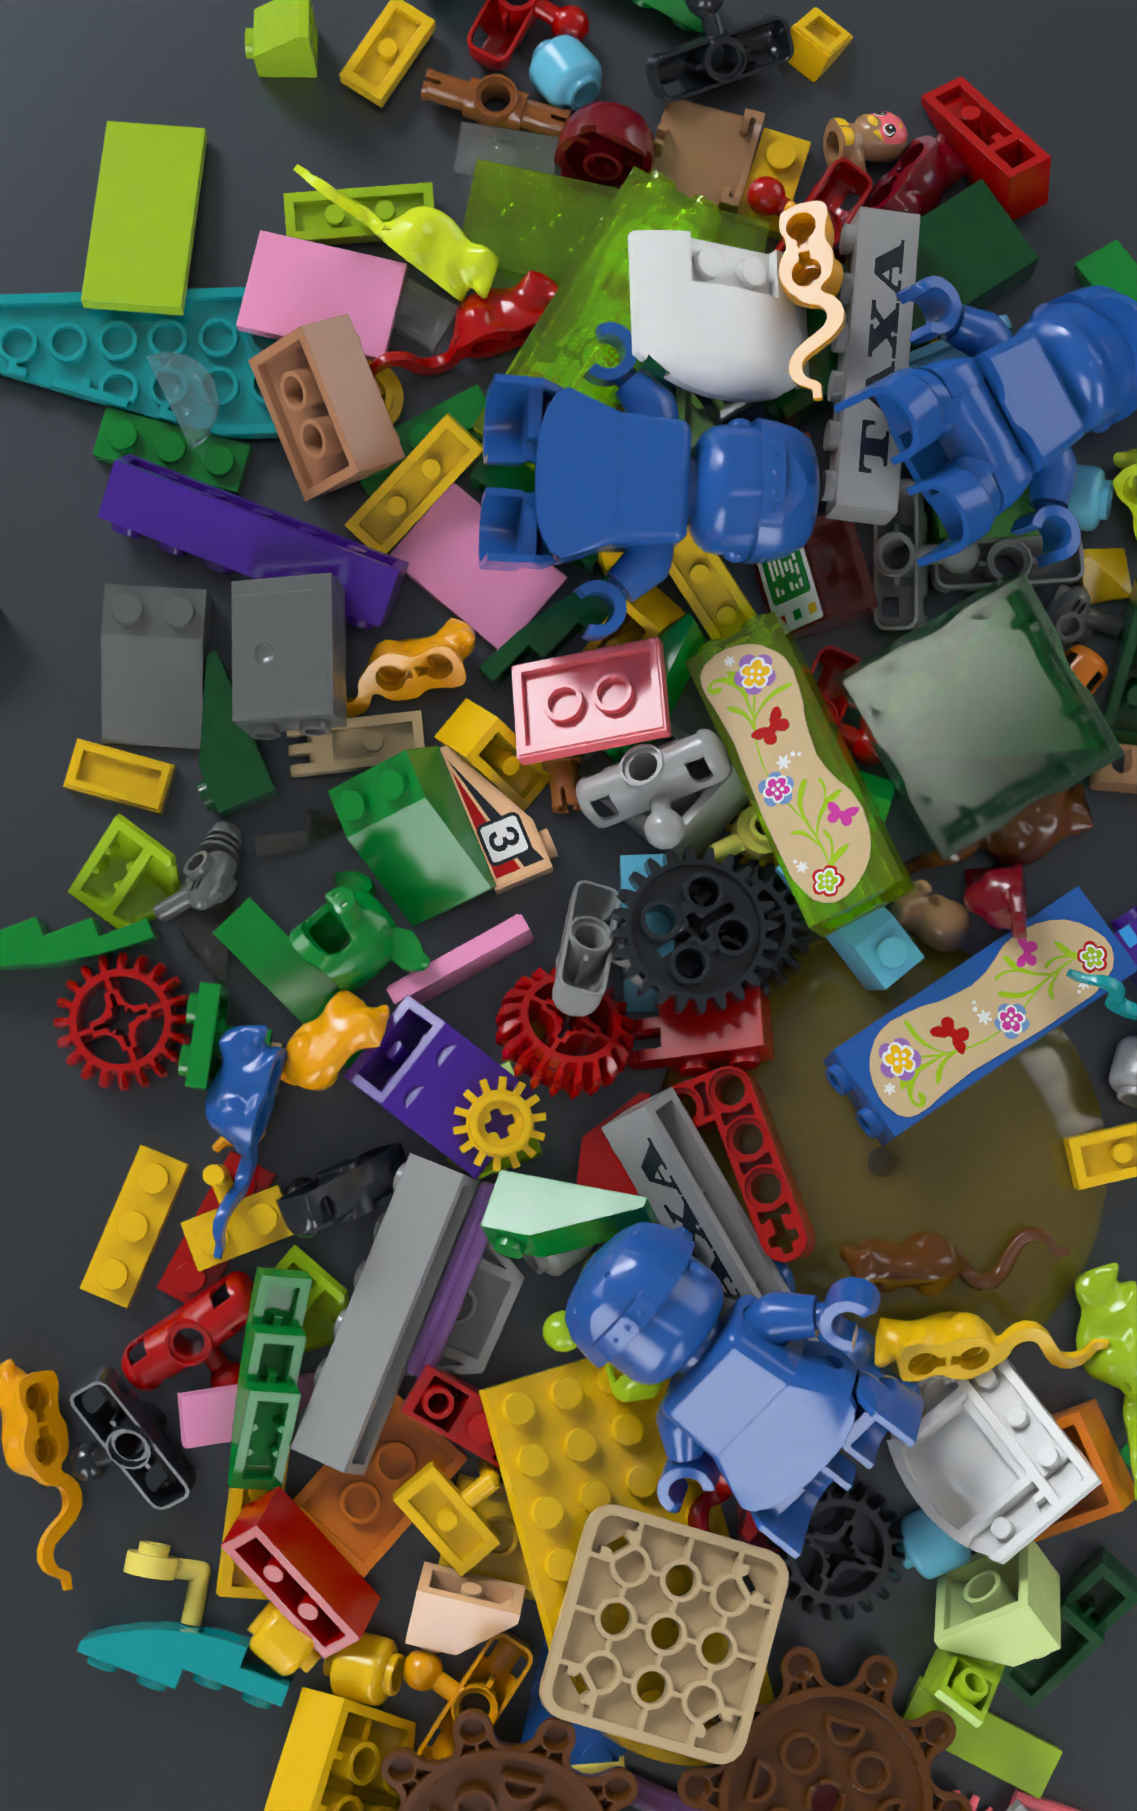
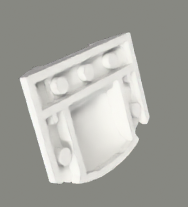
(713, 316)
(991, 1462)

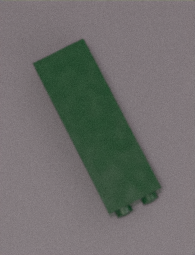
(962, 241)

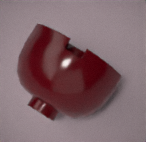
(604, 144)

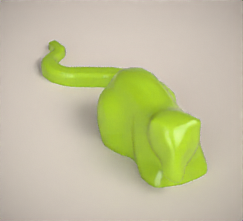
(1111, 1314)

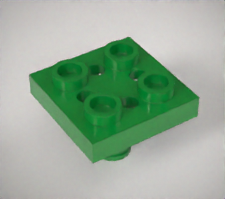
(209, 1016)

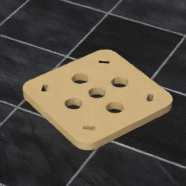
(615, 1662)

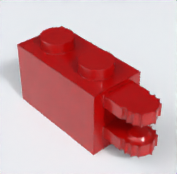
(694, 1043)

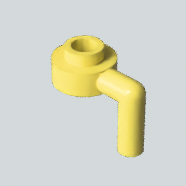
(743, 840)
(154, 1562)

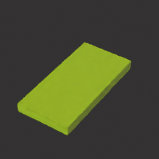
(144, 218)

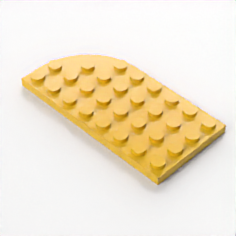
(561, 1456)

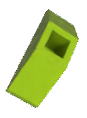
(962, 1683)

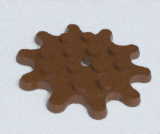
(830, 1738)
(504, 1775)

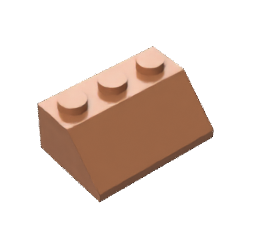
(326, 406)

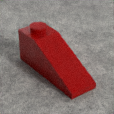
(991, 146)

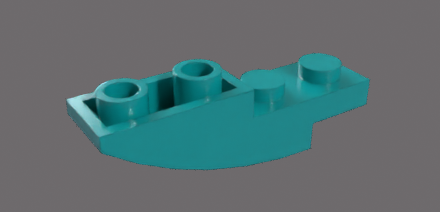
(167, 1649)

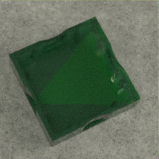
(978, 715)

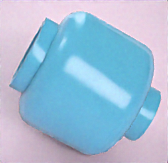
(565, 73)
(1091, 497)
(929, 1547)

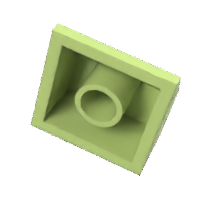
(1000, 1609)

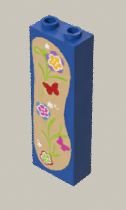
(976, 1018)

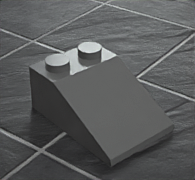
(154, 665)

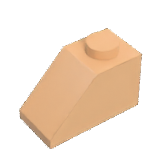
(461, 1611)

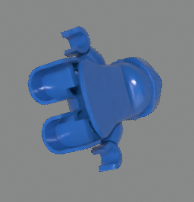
(1009, 410)
(630, 482)
(742, 1388)

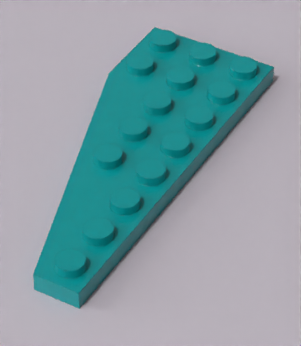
(104, 354)

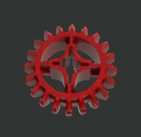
(114, 998)
(582, 1059)

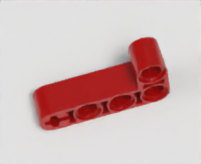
(752, 1168)

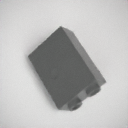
(288, 655)

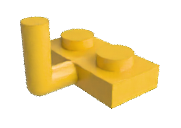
(250, 1227)
(449, 1515)

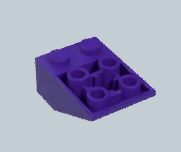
(422, 1078)

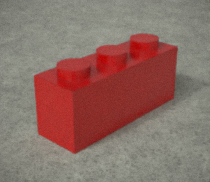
(301, 1572)

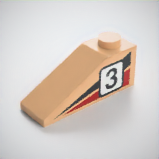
(504, 832)

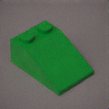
(414, 833)

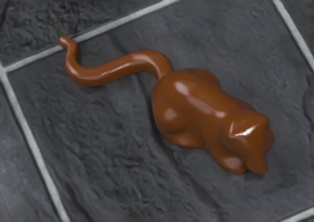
(1028, 833)
(934, 1262)

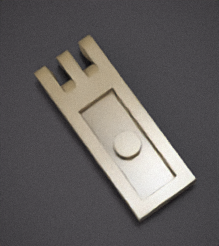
(359, 745)

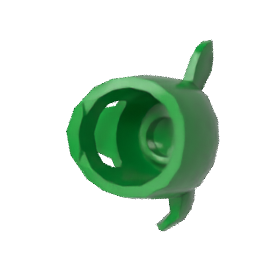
(355, 936)

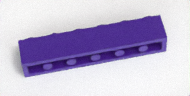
(246, 536)

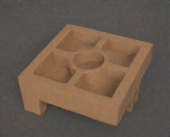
(707, 151)

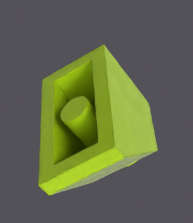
(284, 39)

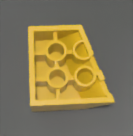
(337, 1756)

